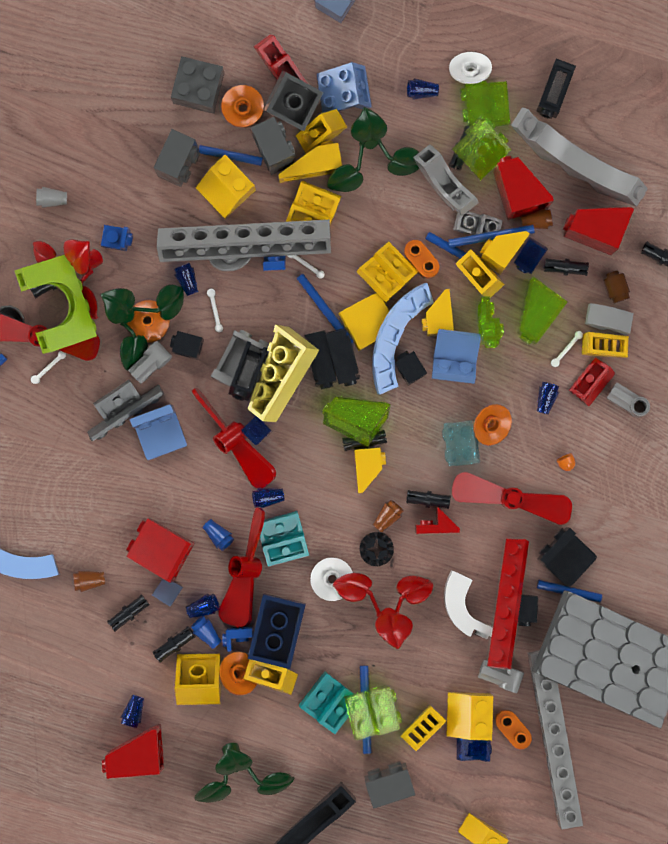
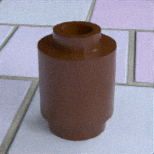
(617, 286)

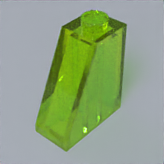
(539, 311)
(356, 417)

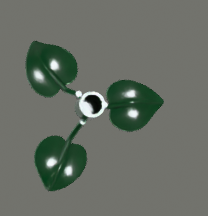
(369, 130)
(120, 309)
(236, 761)

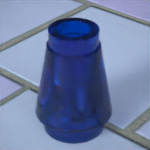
(421, 89)
(186, 277)
(546, 397)
(267, 496)
(203, 606)
(133, 712)

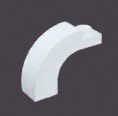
(454, 600)

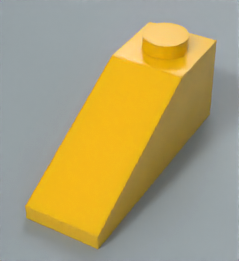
(317, 162)

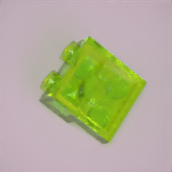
(486, 101)
(482, 147)
(489, 328)
(373, 712)

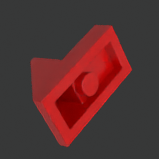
(443, 525)

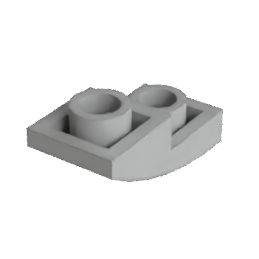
(475, 224)
(609, 318)

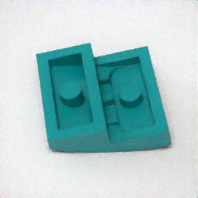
(283, 539)
(327, 702)

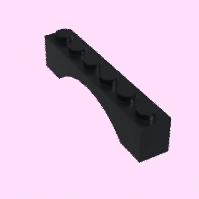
(320, 816)

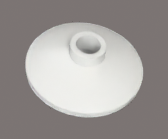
(470, 67)
(320, 575)

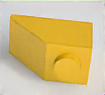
(321, 129)
(479, 274)
(439, 315)
(368, 466)
(271, 676)
(480, 832)

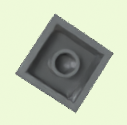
(197, 85)
(293, 100)
(272, 145)
(177, 158)
(389, 784)

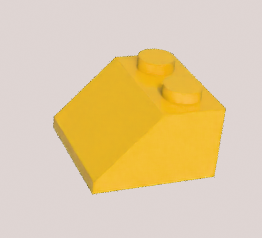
(225, 186)
(502, 249)
(198, 679)
(470, 715)

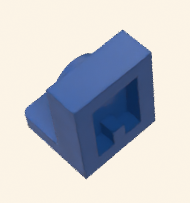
(116, 237)
(274, 263)
(240, 634)

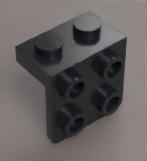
(567, 556)

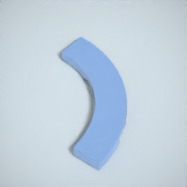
(390, 333)
(27, 567)

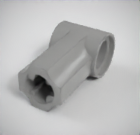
(154, 358)
(625, 399)
(505, 678)

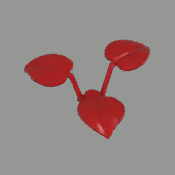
(81, 259)
(390, 624)

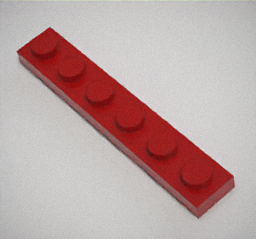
(508, 604)

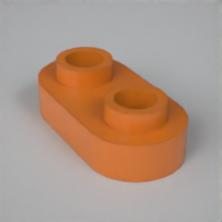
(420, 259)
(513, 730)

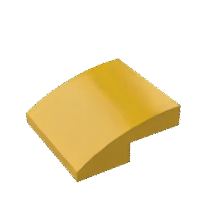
(313, 204)
(387, 271)
(364, 320)

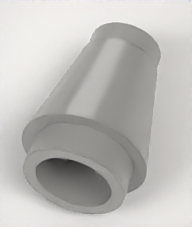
(50, 197)

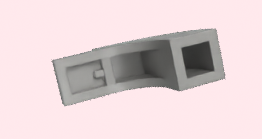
(443, 181)

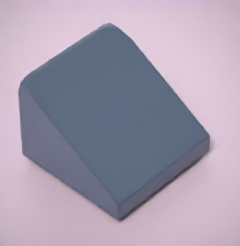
(167, 592)

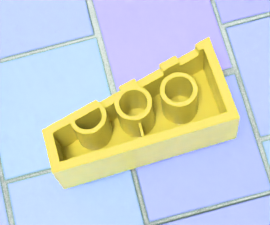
(281, 373)

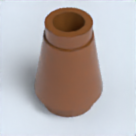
(540, 219)
(388, 515)
(87, 580)

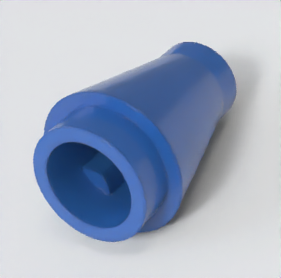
(219, 536)
(205, 631)

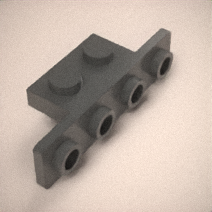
(120, 405)

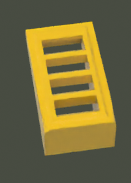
(591, 341)
(434, 727)

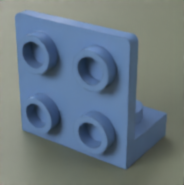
(344, 87)
(456, 356)
(159, 432)

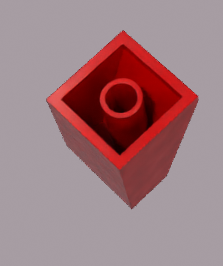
(519, 188)
(599, 227)
(159, 549)
(137, 756)

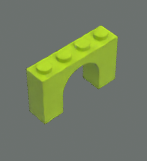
(78, 323)

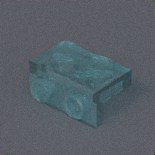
(460, 443)

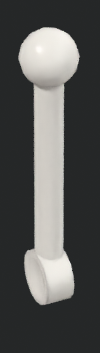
(319, 273)
(211, 293)
(555, 362)
(36, 379)

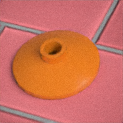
(240, 96)
(152, 331)
(497, 429)
(236, 662)

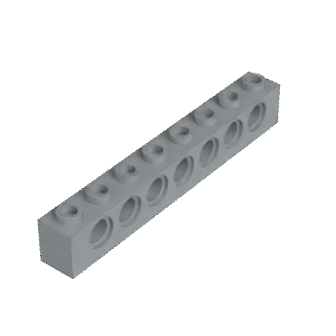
(244, 240)
(556, 749)

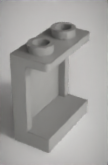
(229, 362)

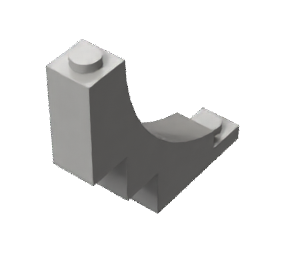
(577, 163)

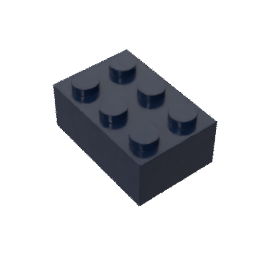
(276, 631)

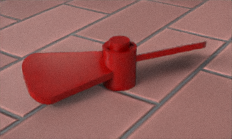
(16, 331)
(230, 438)
(474, 489)
(238, 601)

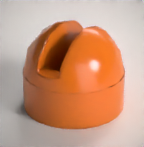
(566, 462)

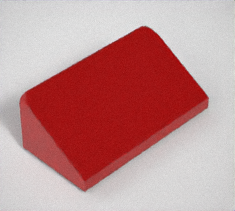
(592, 381)

